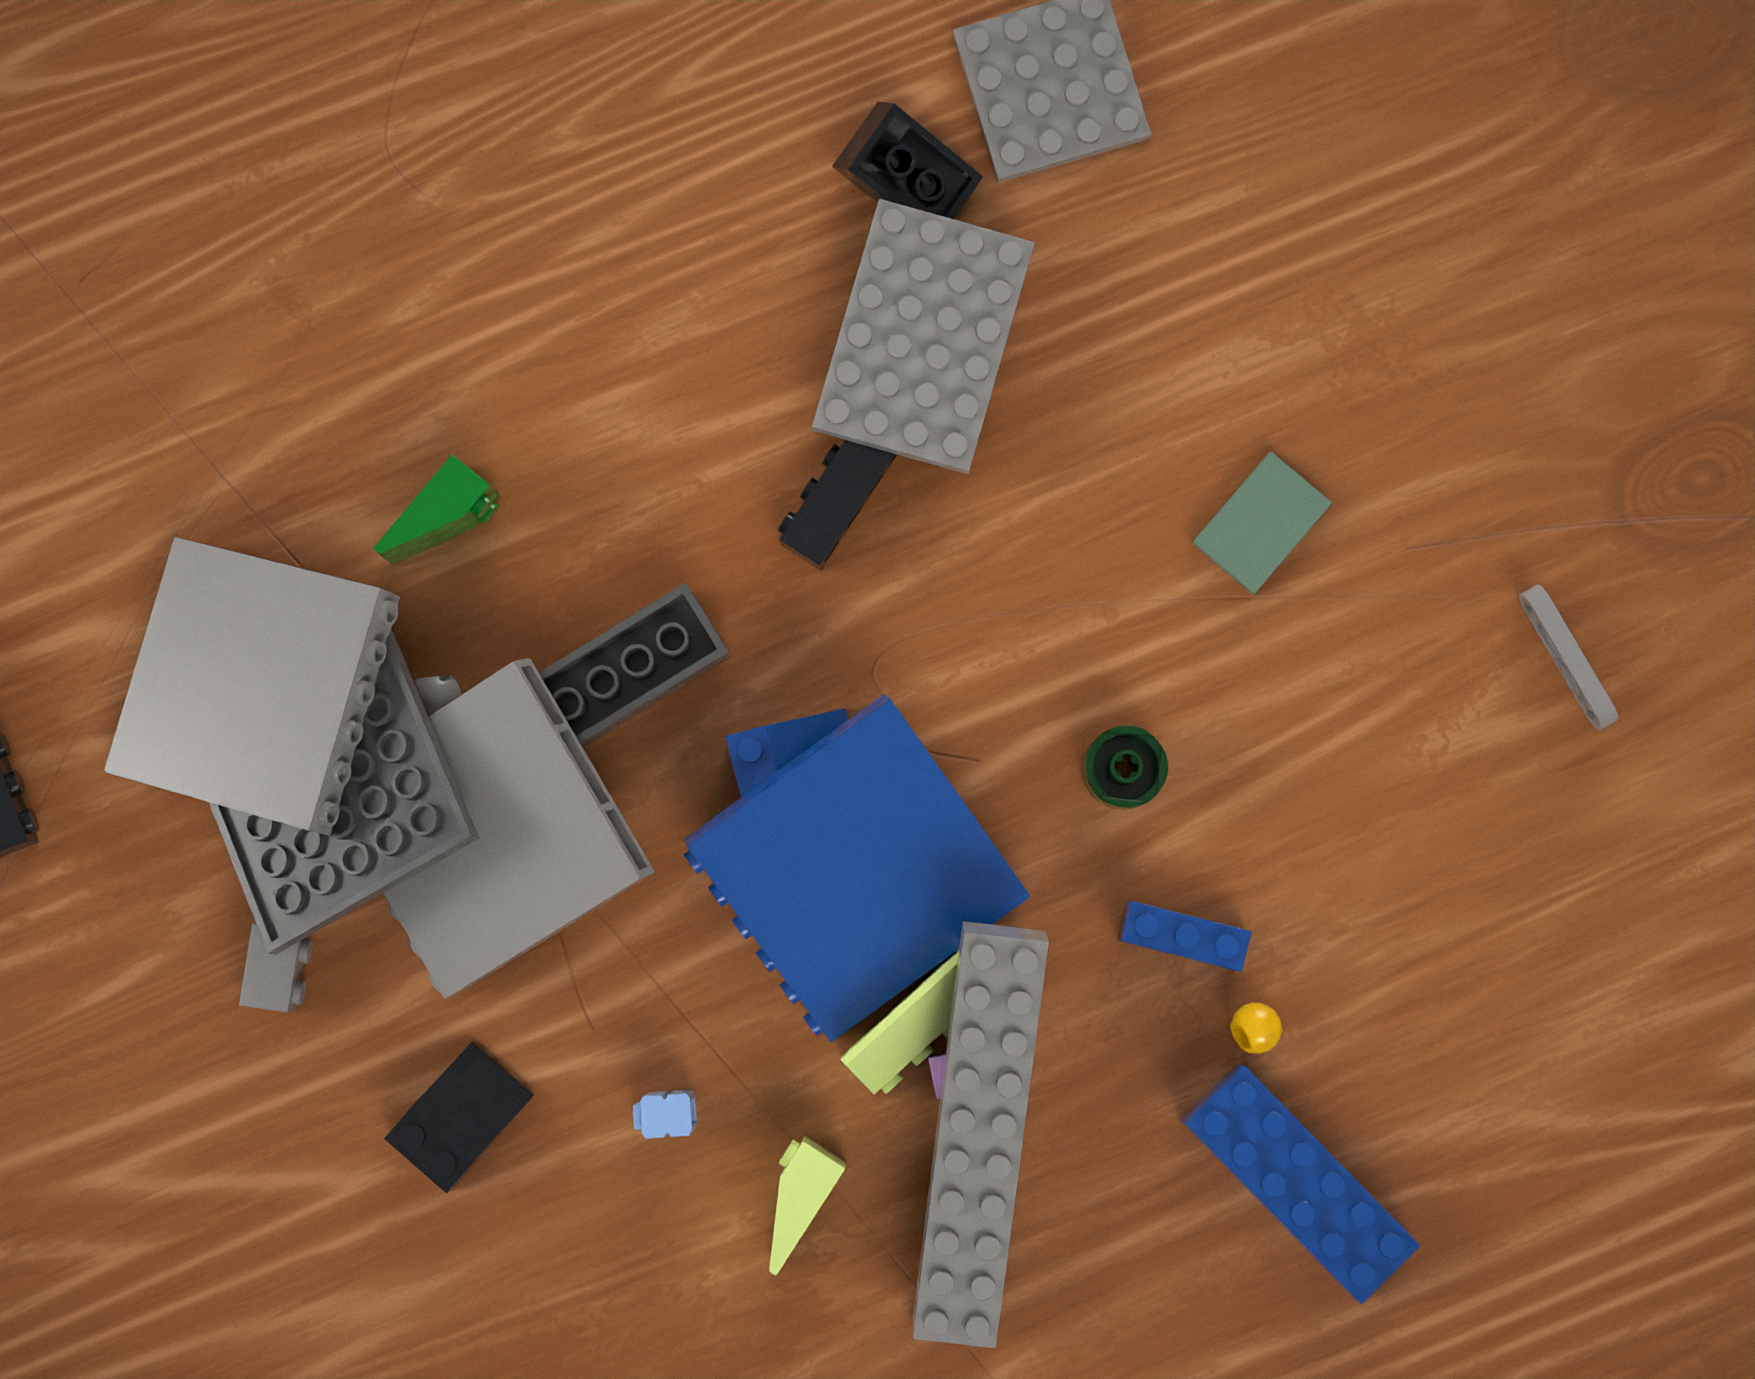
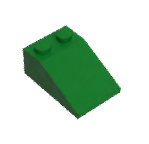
(442, 510)

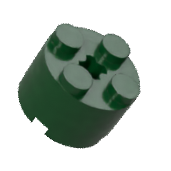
(1142, 752)

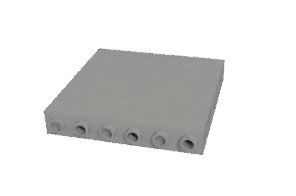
(253, 685)
(544, 829)

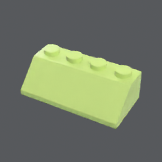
(905, 1031)

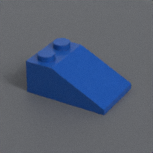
(766, 749)

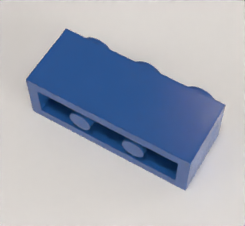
(1184, 936)

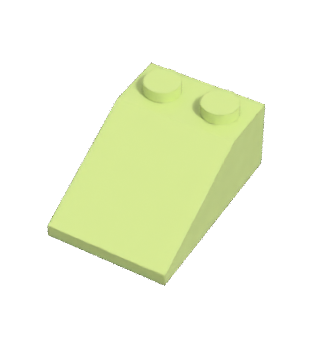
(803, 1187)

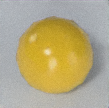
(1256, 1027)

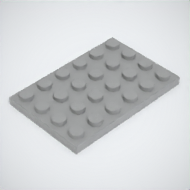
(923, 336)

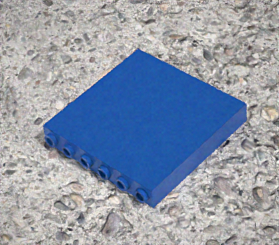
(854, 868)

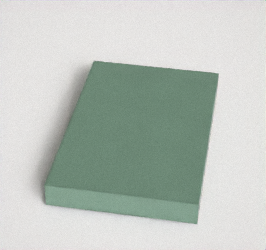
(1261, 523)

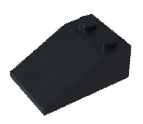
(906, 164)
(459, 1117)

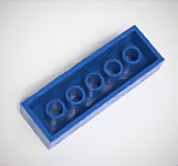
(1300, 1183)

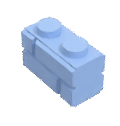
(666, 1113)

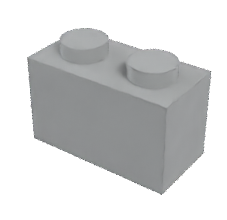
(274, 979)

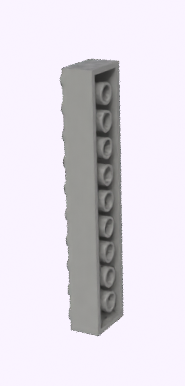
(979, 1134)

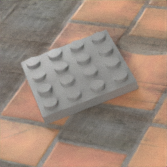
(1051, 85)

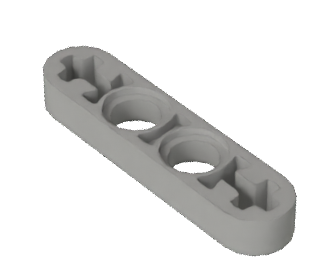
(1568, 657)

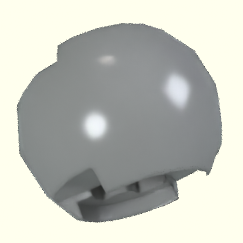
(437, 691)

